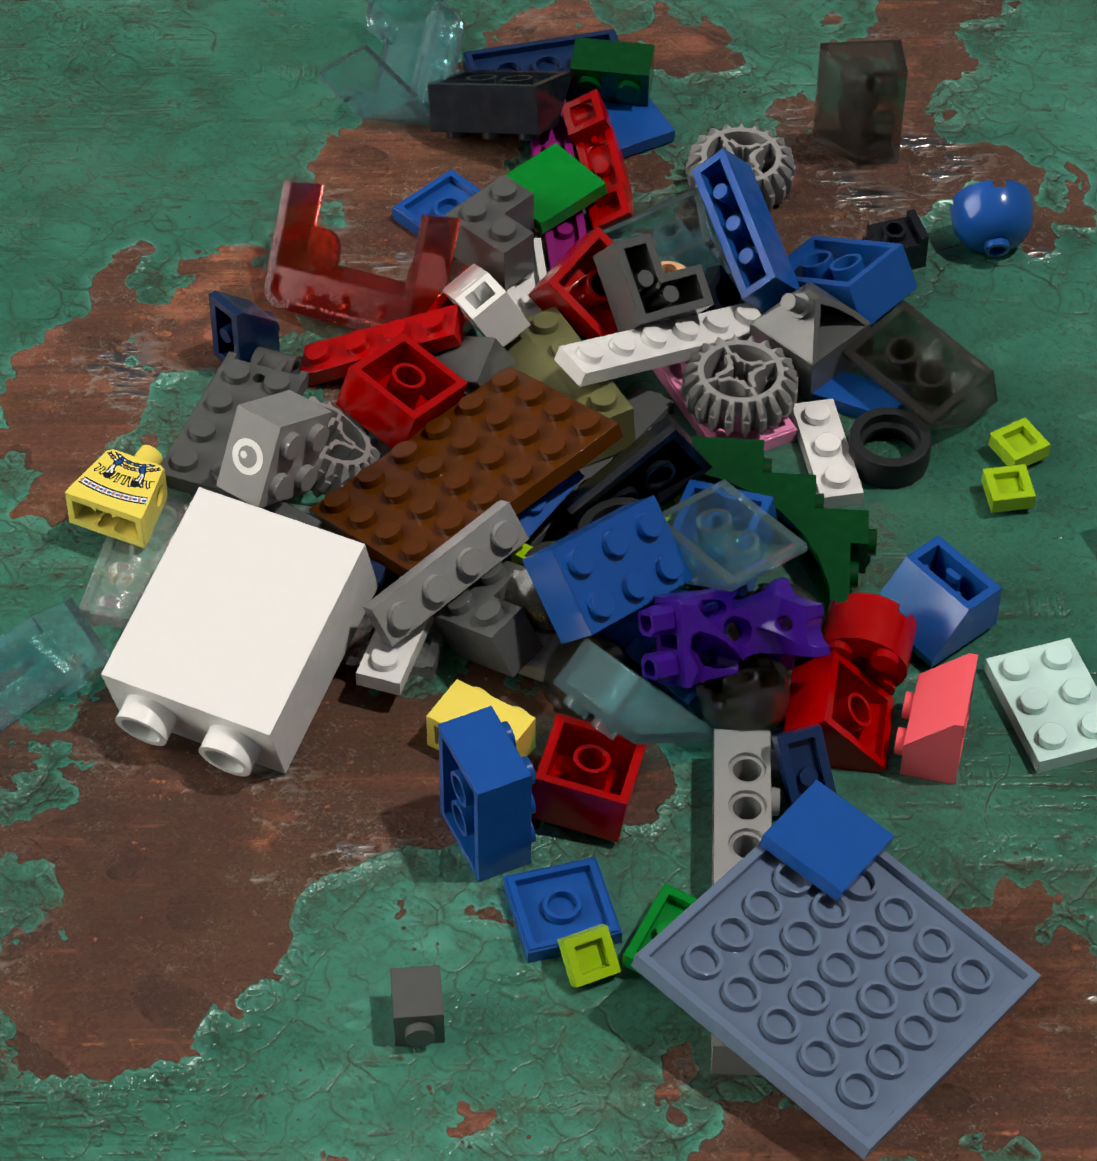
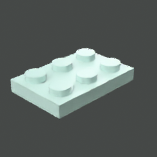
(1048, 702)

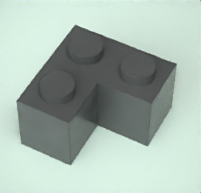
(497, 231)
(640, 289)
(487, 627)

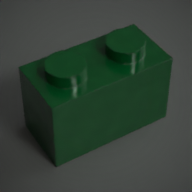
(615, 68)

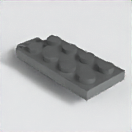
(201, 444)

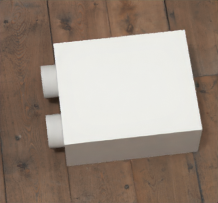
(239, 633)

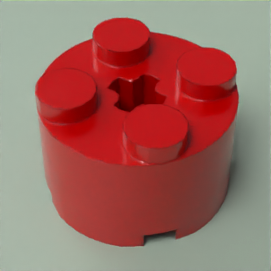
(872, 637)

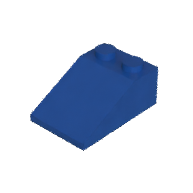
(857, 272)

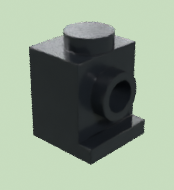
(904, 231)

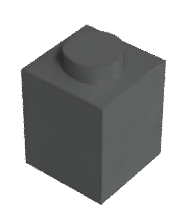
(417, 1006)

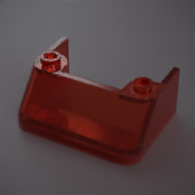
(309, 281)

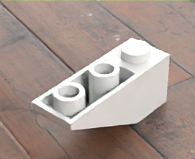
(486, 305)

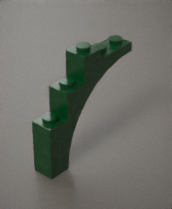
(834, 537)

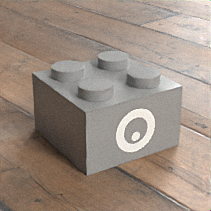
(274, 448)

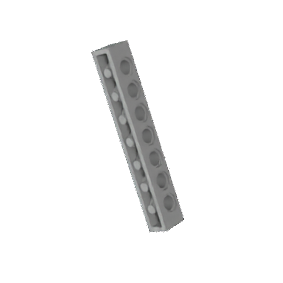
(740, 817)

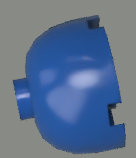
(992, 217)

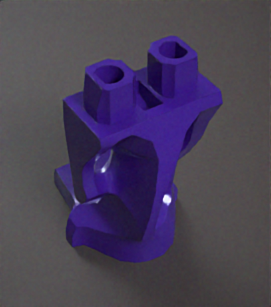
(767, 623)

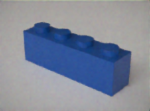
(745, 230)

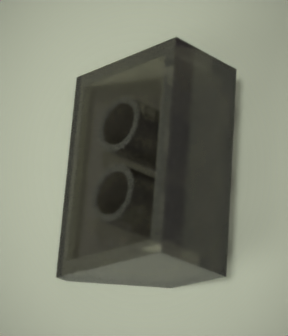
(861, 100)
(924, 369)

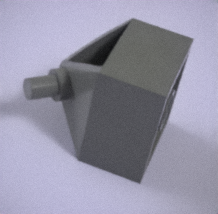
(813, 332)

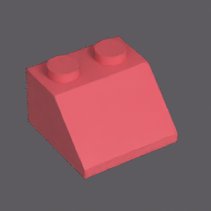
(937, 721)

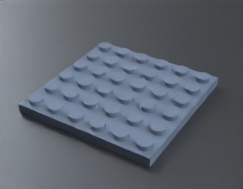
(841, 1000)

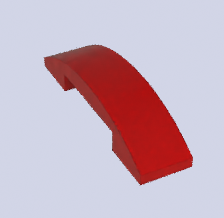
(600, 152)

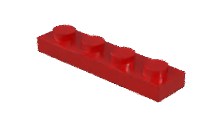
(432, 330)

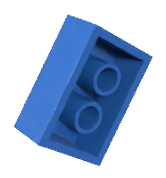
(607, 569)
(486, 792)

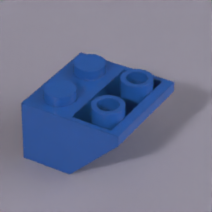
(946, 598)

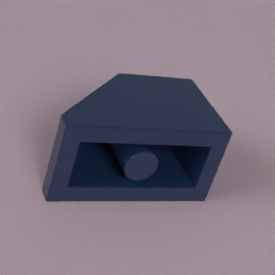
(240, 326)

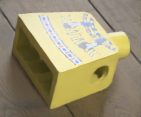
(120, 495)

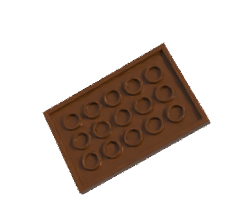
(494, 445)

